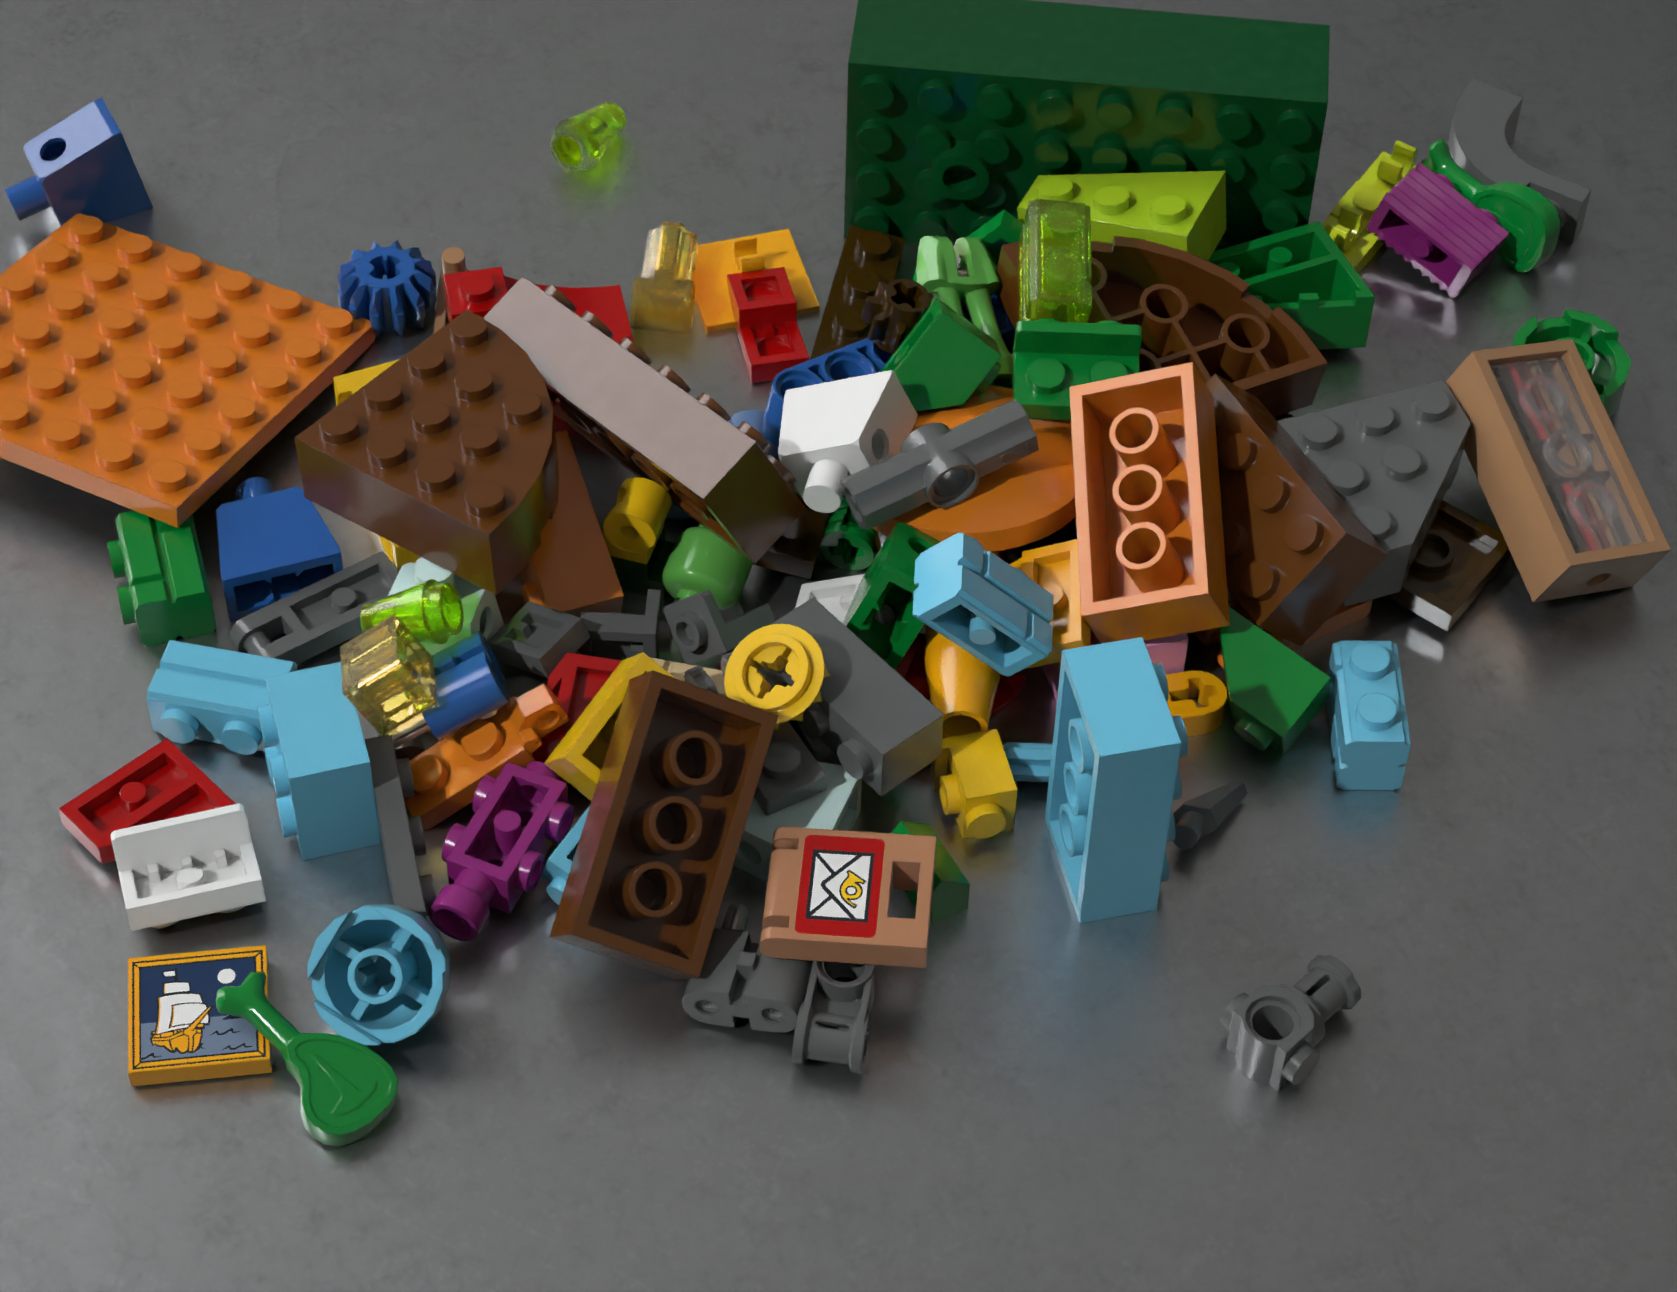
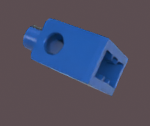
(81, 169)
(271, 546)

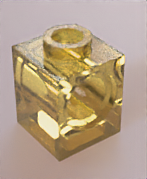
(388, 675)

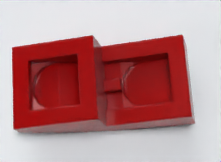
(766, 322)

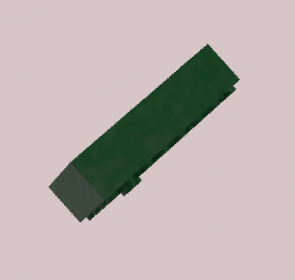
(979, 97)

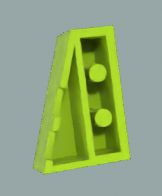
(1158, 207)

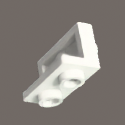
(187, 867)

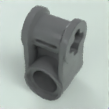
(836, 1015)

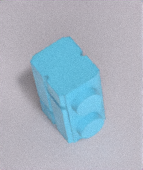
(983, 604)
(211, 695)
(1367, 716)

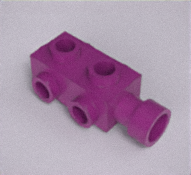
(492, 856)

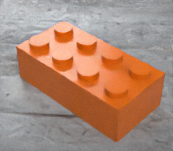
(1148, 505)

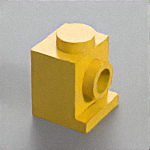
(976, 784)

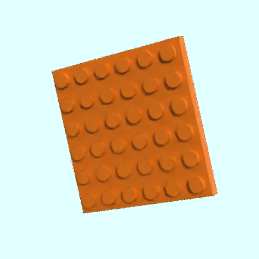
(154, 366)

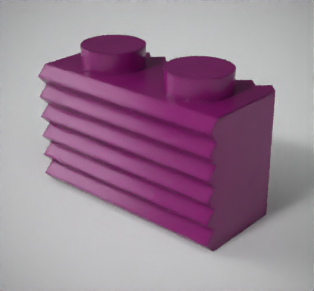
(1437, 229)

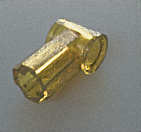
(666, 290)

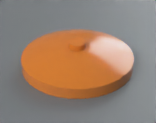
(1011, 503)

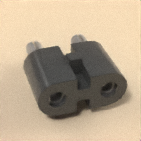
(745, 982)

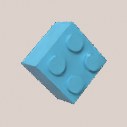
(318, 762)

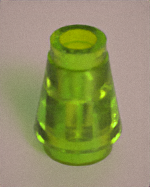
(587, 136)
(427, 609)

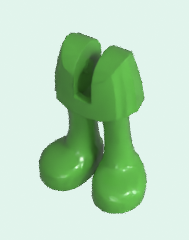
(965, 279)

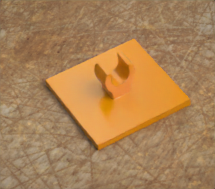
(745, 255)

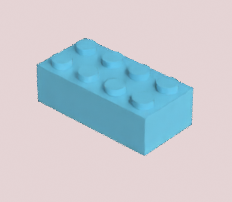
(1113, 778)

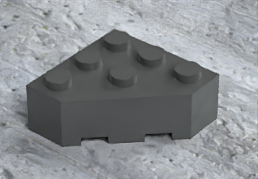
(1389, 466)

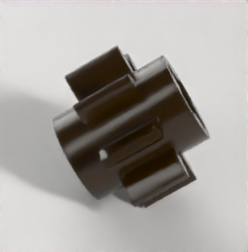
(895, 312)

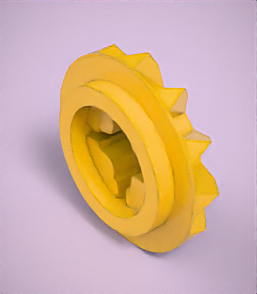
(771, 649)

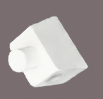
(840, 430)

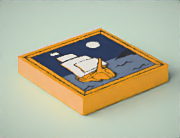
(176, 1022)

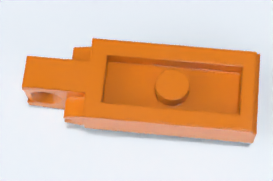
(453, 767)

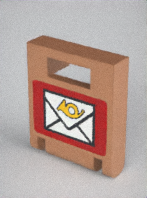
(833, 897)

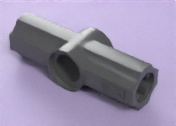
(939, 465)

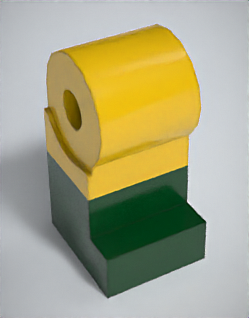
(637, 535)

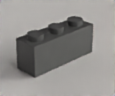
(867, 709)

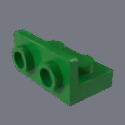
(1060, 355)

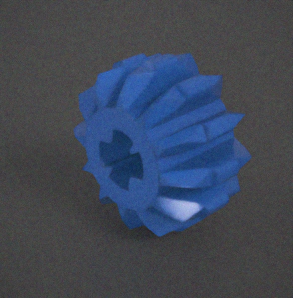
(388, 287)

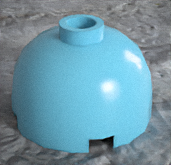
(379, 974)

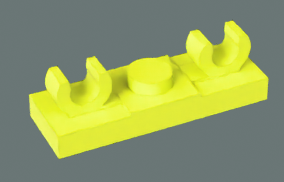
(1353, 212)

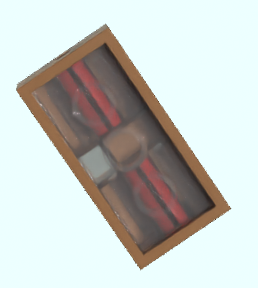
(1555, 471)

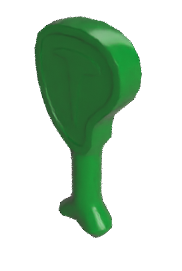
(1518, 208)
(341, 1082)

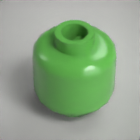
(705, 563)

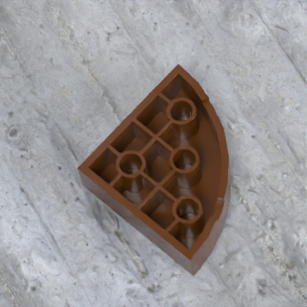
(1194, 316)
(444, 454)

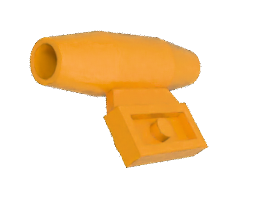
(966, 686)

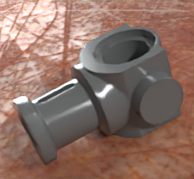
(1290, 1016)

